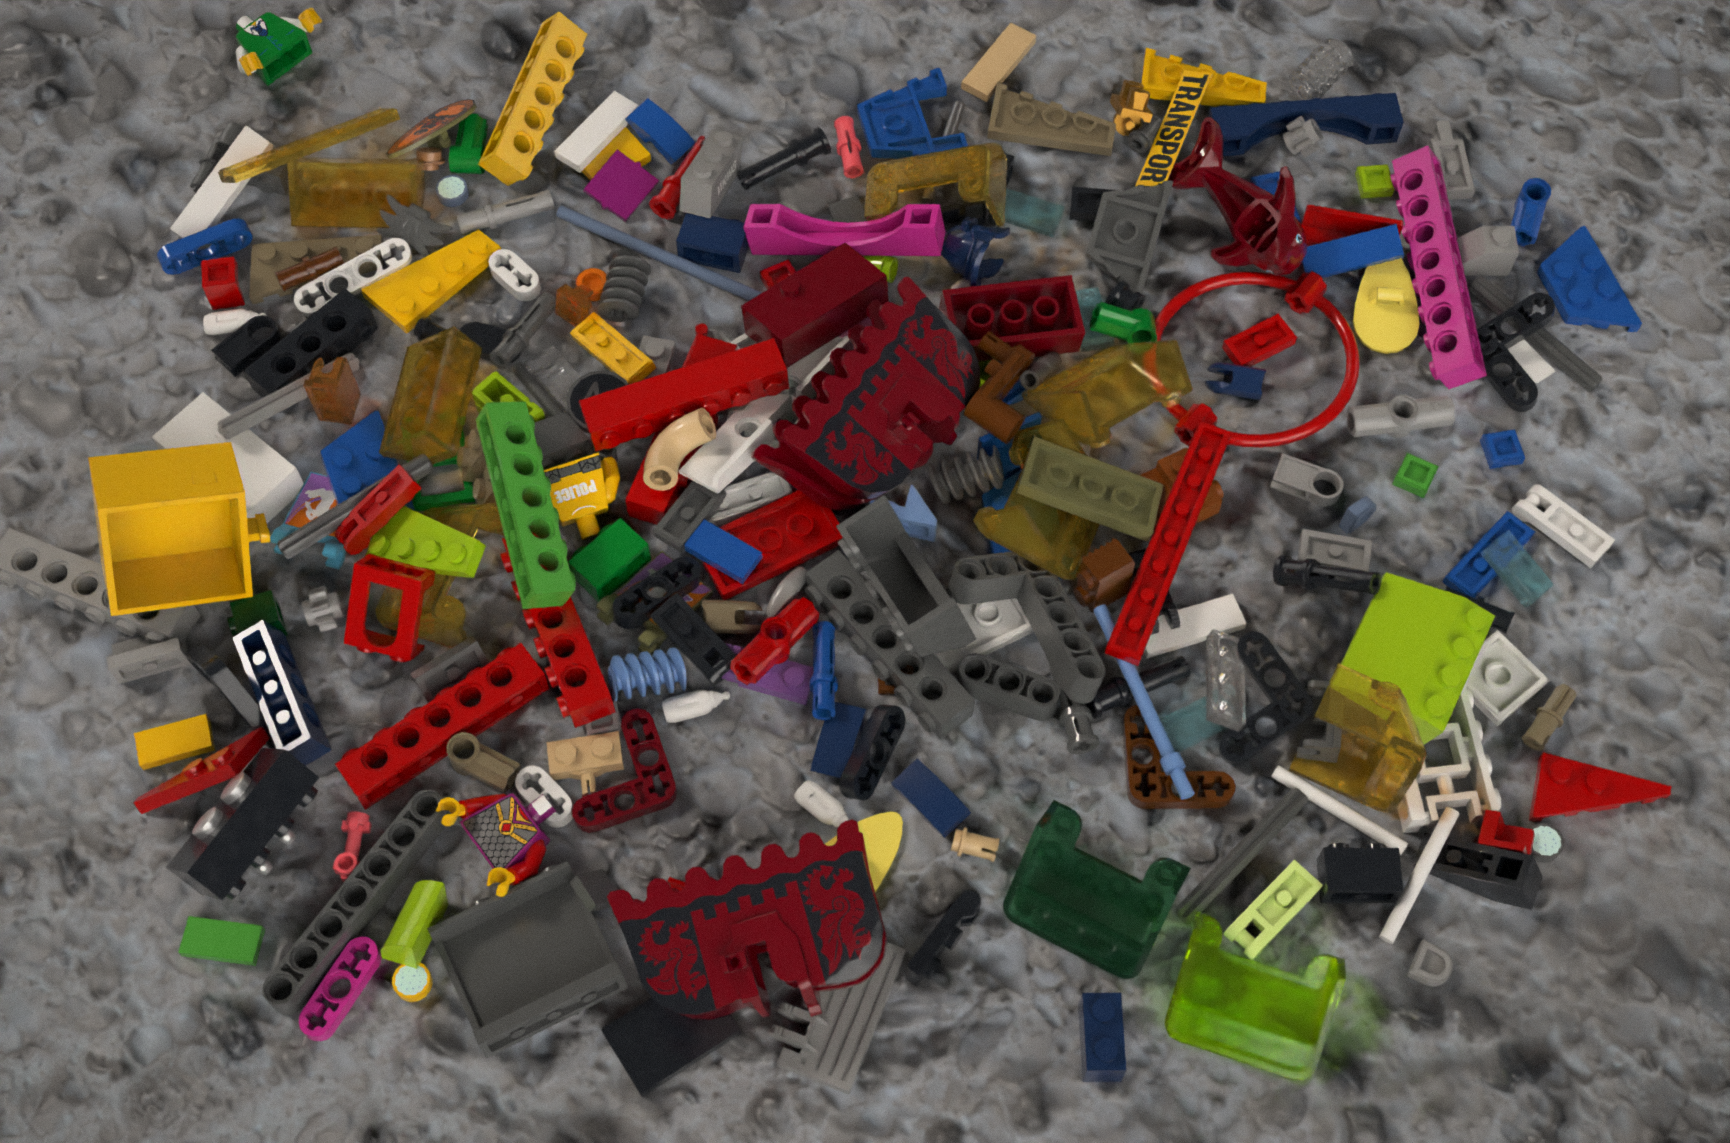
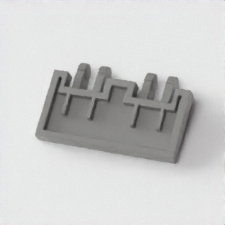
(842, 1033)

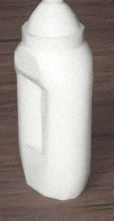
(227, 321)
(692, 704)
(820, 804)

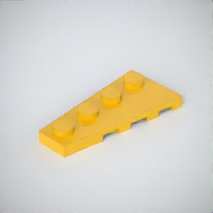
(431, 281)

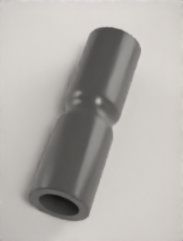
(1040, 370)

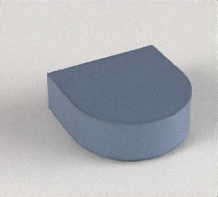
(1357, 514)

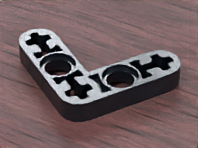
(1499, 352)
(221, 677)
(1275, 710)

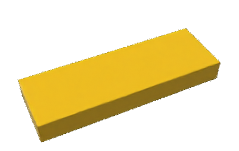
(612, 349)

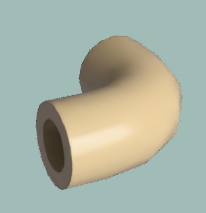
(673, 445)

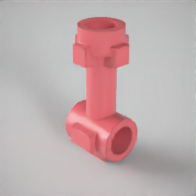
(355, 826)

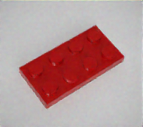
(785, 533)

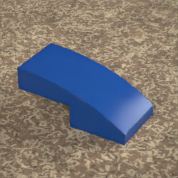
(661, 129)

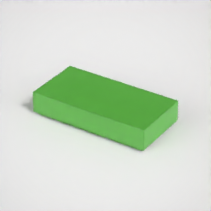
(222, 941)

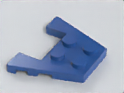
(896, 124)

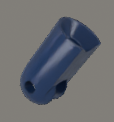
(1237, 380)

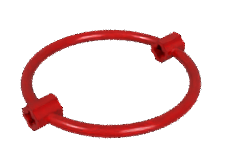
(1301, 297)

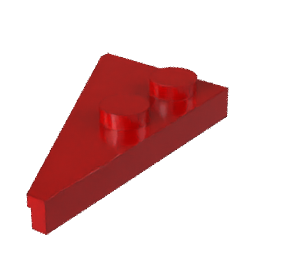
(205, 773)
(1575, 787)

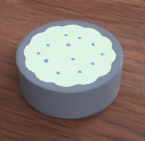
(452, 190)

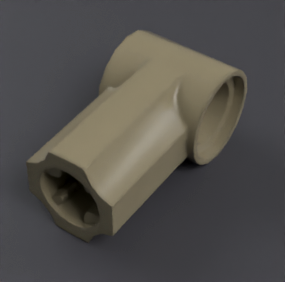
(484, 764)

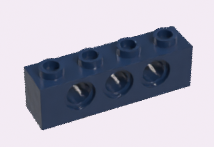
(281, 692)

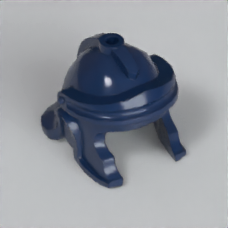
(965, 248)

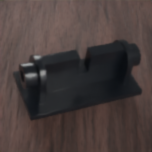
(955, 214)

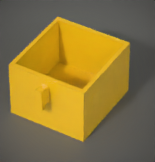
(173, 527)

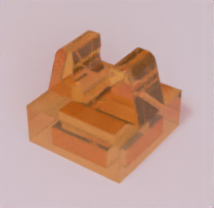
(573, 303)

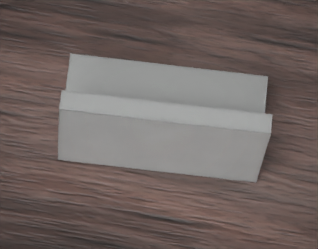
(139, 658)

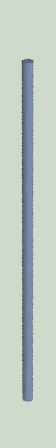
(657, 253)

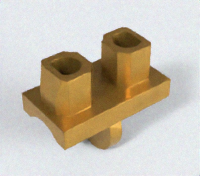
(1130, 107)

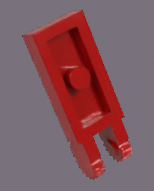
(376, 510)

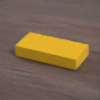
(174, 741)

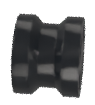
(1124, 297)

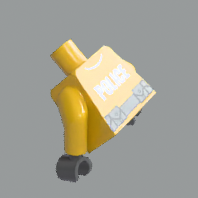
(584, 490)

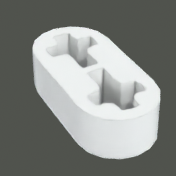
(519, 270)
(550, 790)

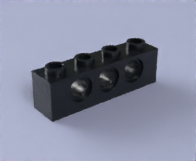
(316, 333)

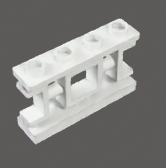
(1469, 758)

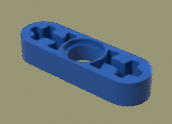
(176, 257)

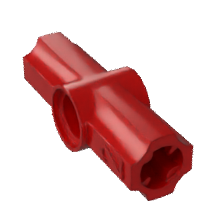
(774, 641)

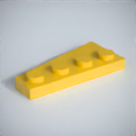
(1162, 77)

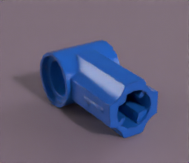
(1529, 210)

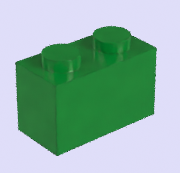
(609, 559)

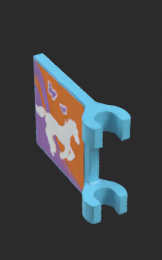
(312, 501)

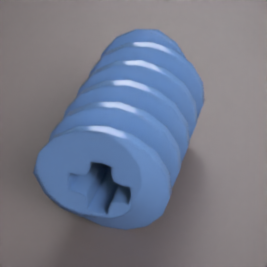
(646, 672)

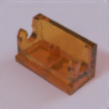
(333, 393)

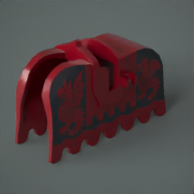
(880, 407)
(805, 910)

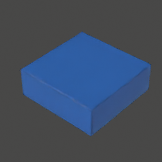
(1502, 449)

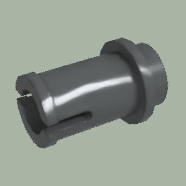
(1141, 138)

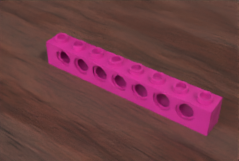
(1434, 242)

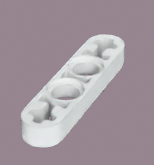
(350, 272)

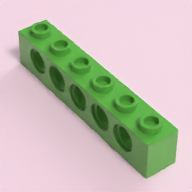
(536, 586)

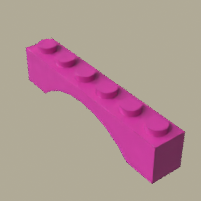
(782, 231)

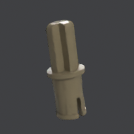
(1549, 717)

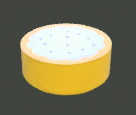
(412, 983)

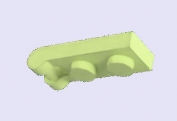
(1274, 909)

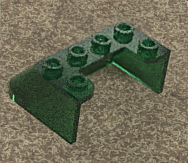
(1088, 902)

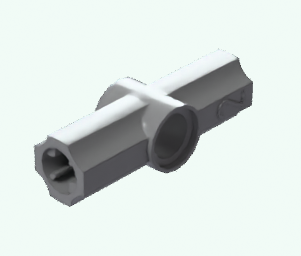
(1384, 417)

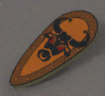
(432, 126)

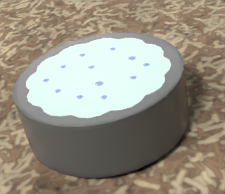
(1547, 843)

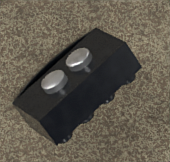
(243, 822)

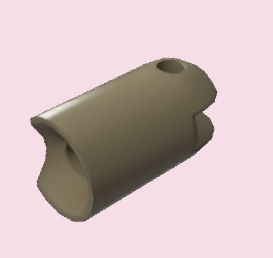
(729, 615)

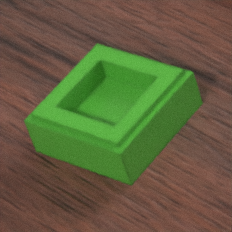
(1415, 475)

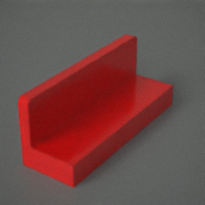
(1328, 224)

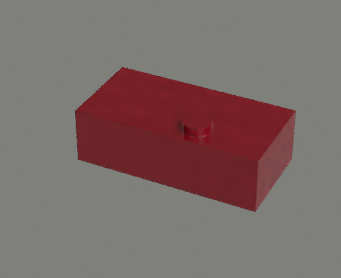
(815, 303)
(1028, 312)

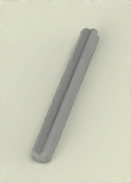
(273, 403)

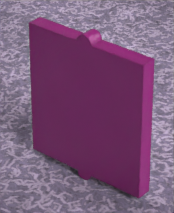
(621, 185)

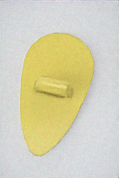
(1386, 308)
(882, 840)

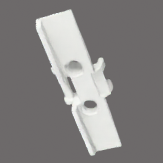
(730, 453)

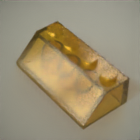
(351, 190)
(432, 398)

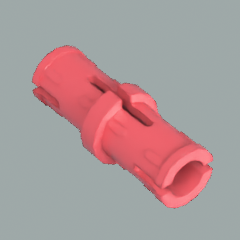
(846, 134)

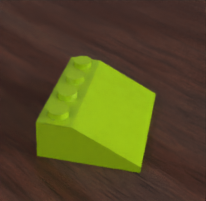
(1422, 644)

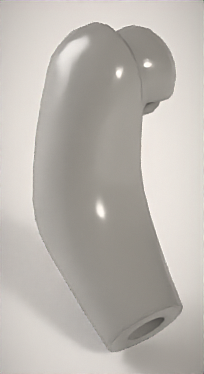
(786, 591)

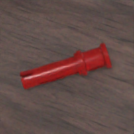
(669, 197)

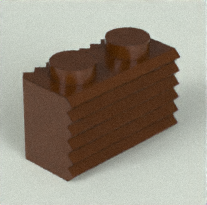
(1104, 575)

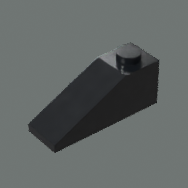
(1487, 871)

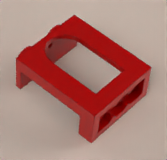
(394, 574)

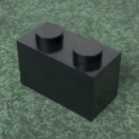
(1359, 874)

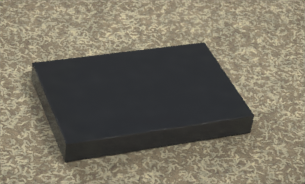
(661, 1044)

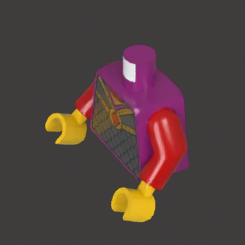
(504, 833)

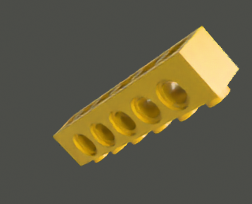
(533, 100)

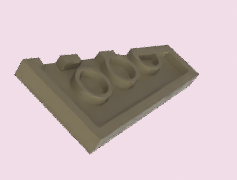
(1033, 122)
(277, 256)

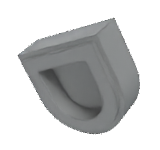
(1430, 965)

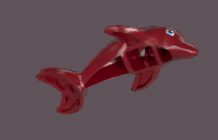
(1259, 221)

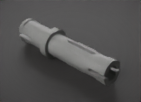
(514, 209)

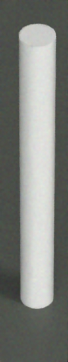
(1339, 809)
(1419, 875)

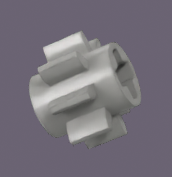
(1303, 136)
(322, 608)

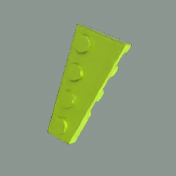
(427, 544)

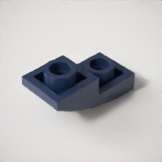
(838, 739)
(931, 798)

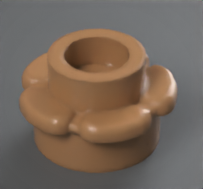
(431, 156)

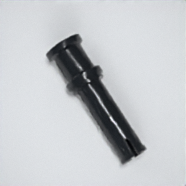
(797, 153)
(1313, 574)
(1118, 693)

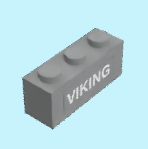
(711, 174)

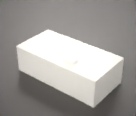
(266, 476)

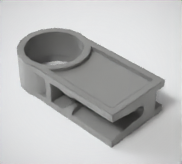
(1297, 479)

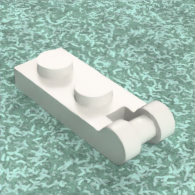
(1563, 525)

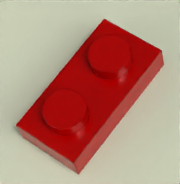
(1259, 342)

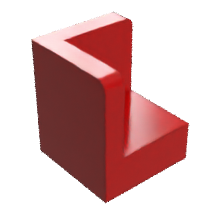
(221, 283)
(1502, 836)

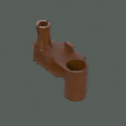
(986, 405)

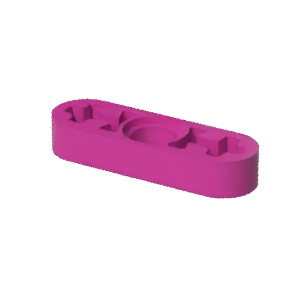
(314, 1006)

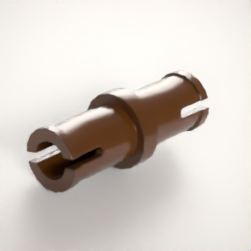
(309, 268)

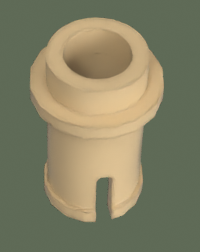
(974, 844)

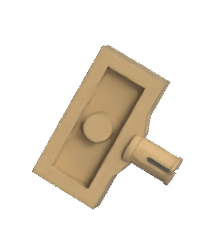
(585, 758)

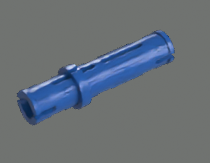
(823, 682)

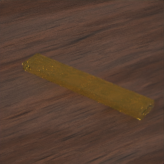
(307, 145)

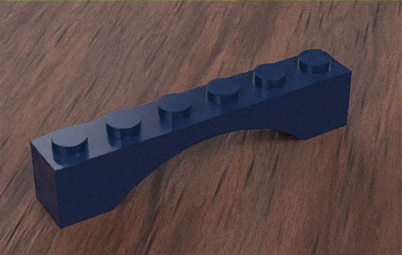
(1362, 117)

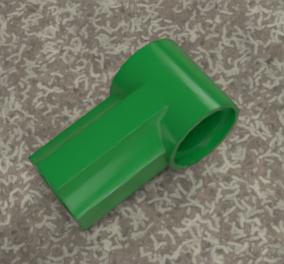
(469, 146)
(1127, 325)

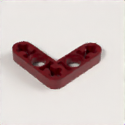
(640, 788)

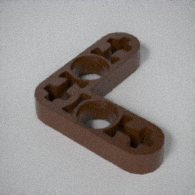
(1159, 782)

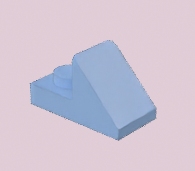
(916, 516)

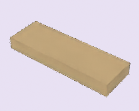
(998, 62)

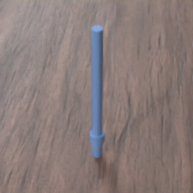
(1171, 761)

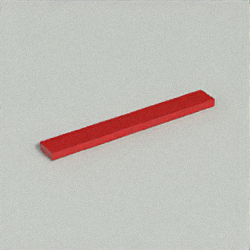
(1168, 544)

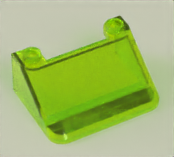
(1251, 1007)

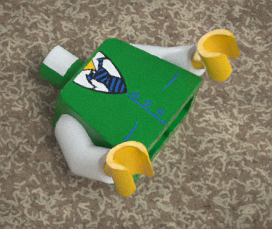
(273, 43)

